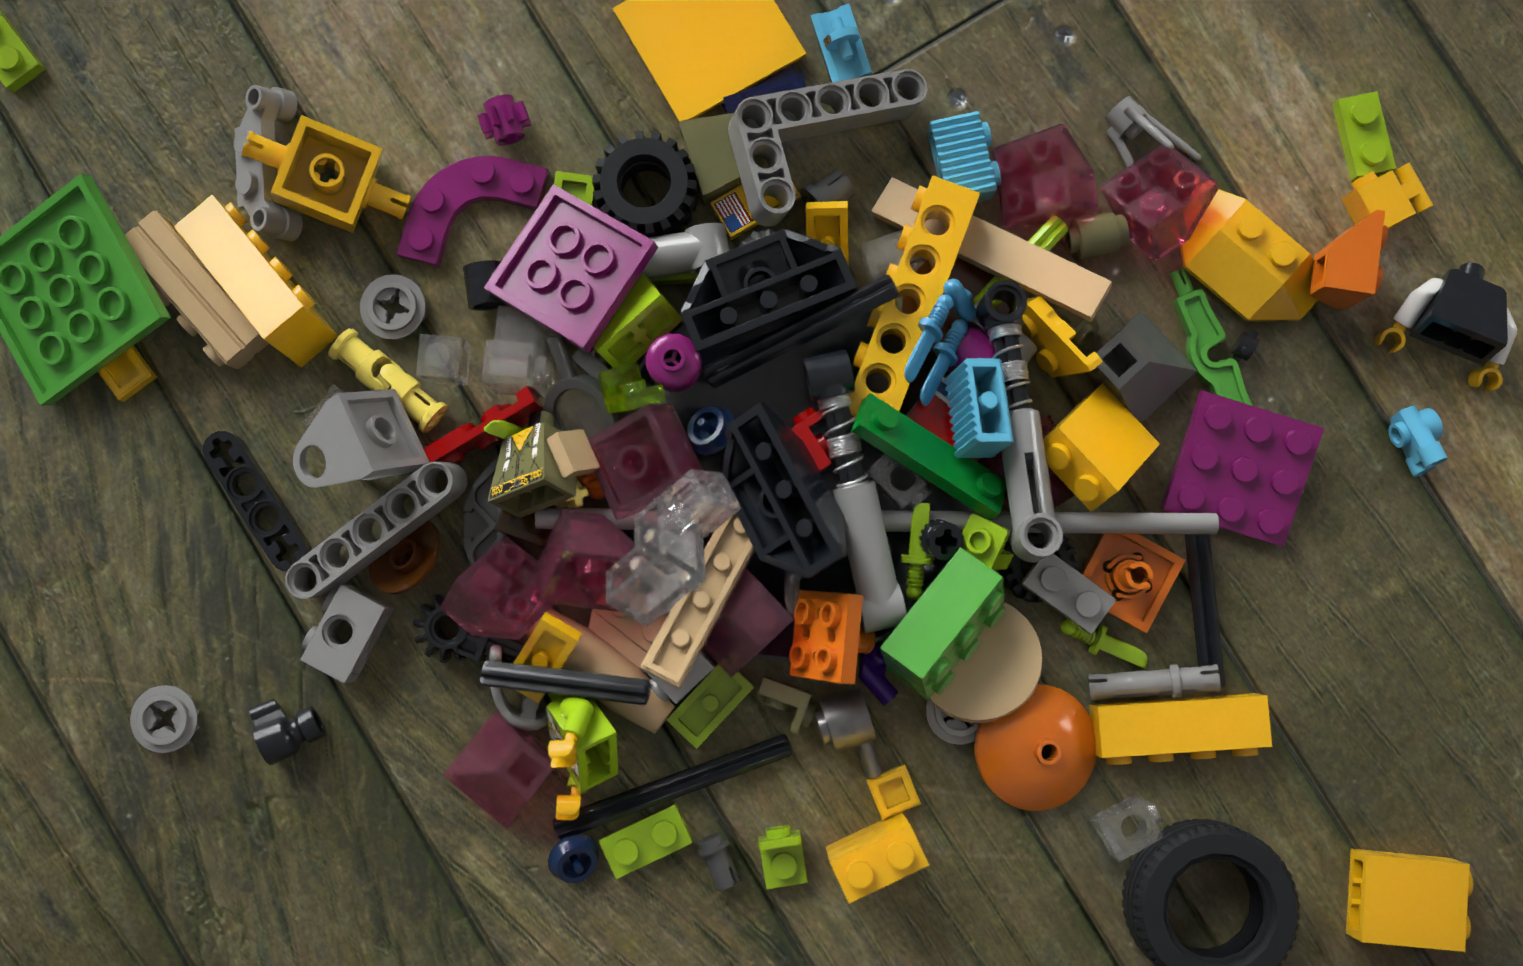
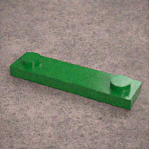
(929, 456)

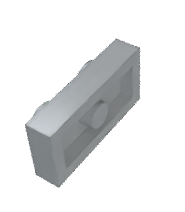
(1068, 592)

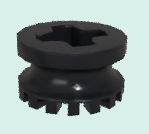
(935, 529)

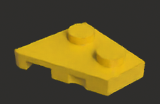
(1053, 341)

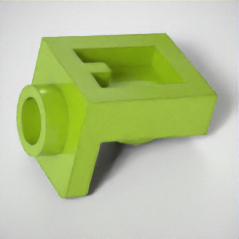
(986, 542)
(782, 857)

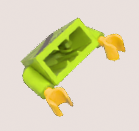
(583, 744)

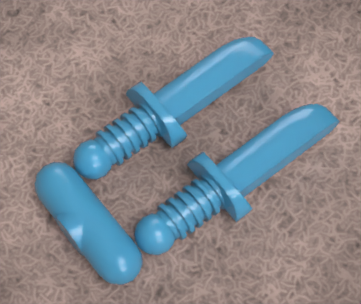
(960, 299)

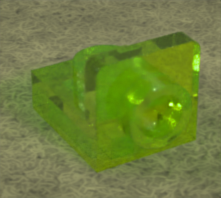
(626, 390)

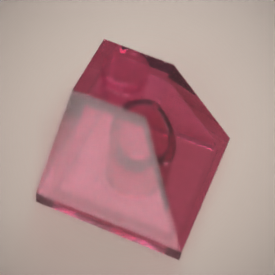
(745, 624)

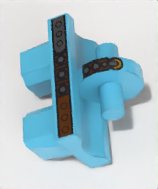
(840, 44)

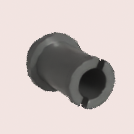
(718, 861)

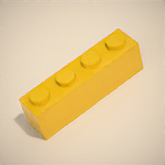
(1181, 726)

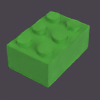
(945, 625)

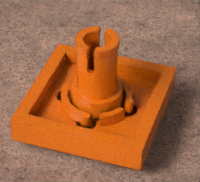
(1133, 578)
(828, 636)

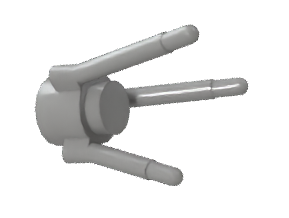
(1131, 119)

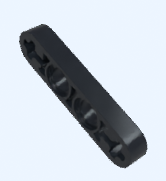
(253, 504)

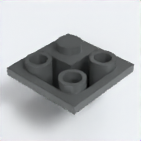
(1141, 367)

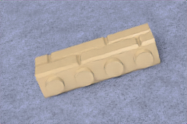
(194, 292)

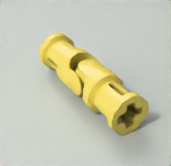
(371, 363)

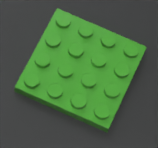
(72, 291)

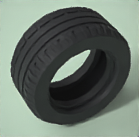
(1272, 902)

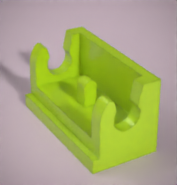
(636, 324)

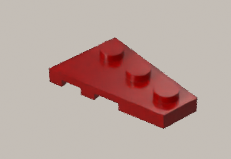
(468, 437)

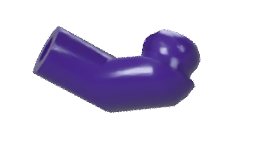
(873, 675)

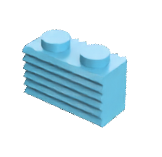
(962, 153)
(979, 408)

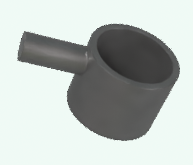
(848, 725)

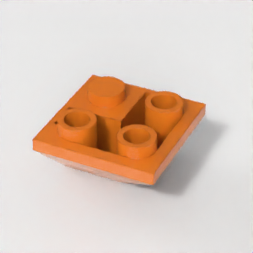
(1349, 265)

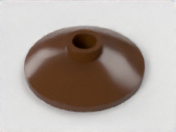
(407, 562)

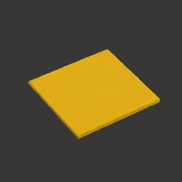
(708, 47)

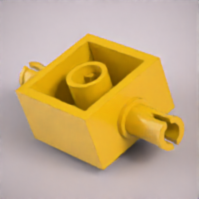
(315, 150)

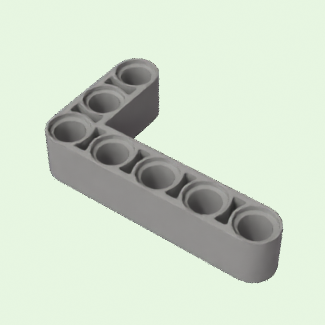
(811, 121)

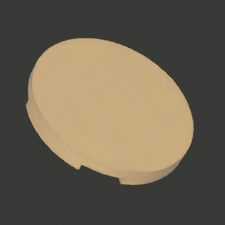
(997, 675)

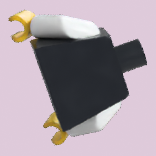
(1462, 318)

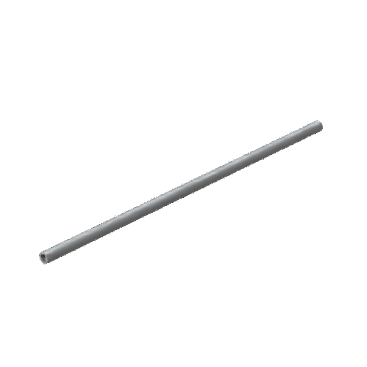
(1070, 521)

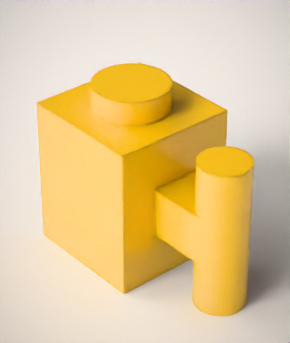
(1388, 195)

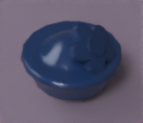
(708, 429)
(573, 858)

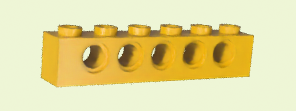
(954, 208)

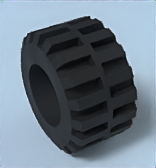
(647, 155)

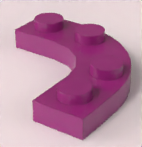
(457, 188)

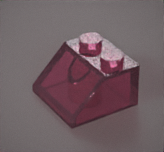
(642, 458)
(577, 559)

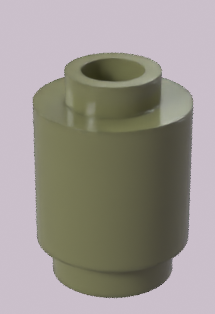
(1097, 235)

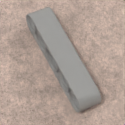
(358, 534)

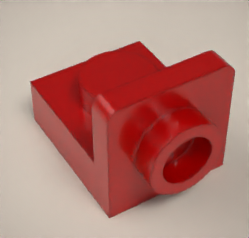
(815, 444)

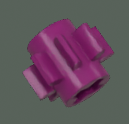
(504, 120)

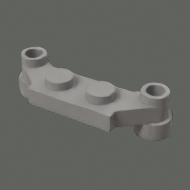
(255, 178)

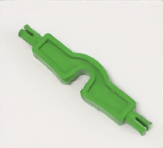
(1203, 333)

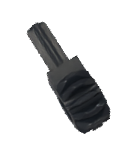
(464, 644)

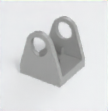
(361, 438)

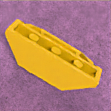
(1249, 261)

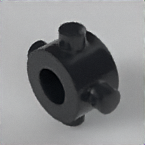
(1245, 346)

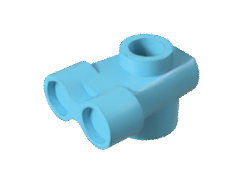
(1417, 436)

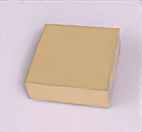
(573, 453)

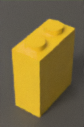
(1097, 447)
(876, 857)
(1408, 900)

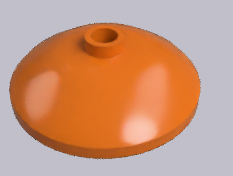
(1011, 750)

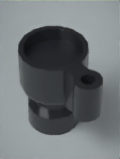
(280, 736)

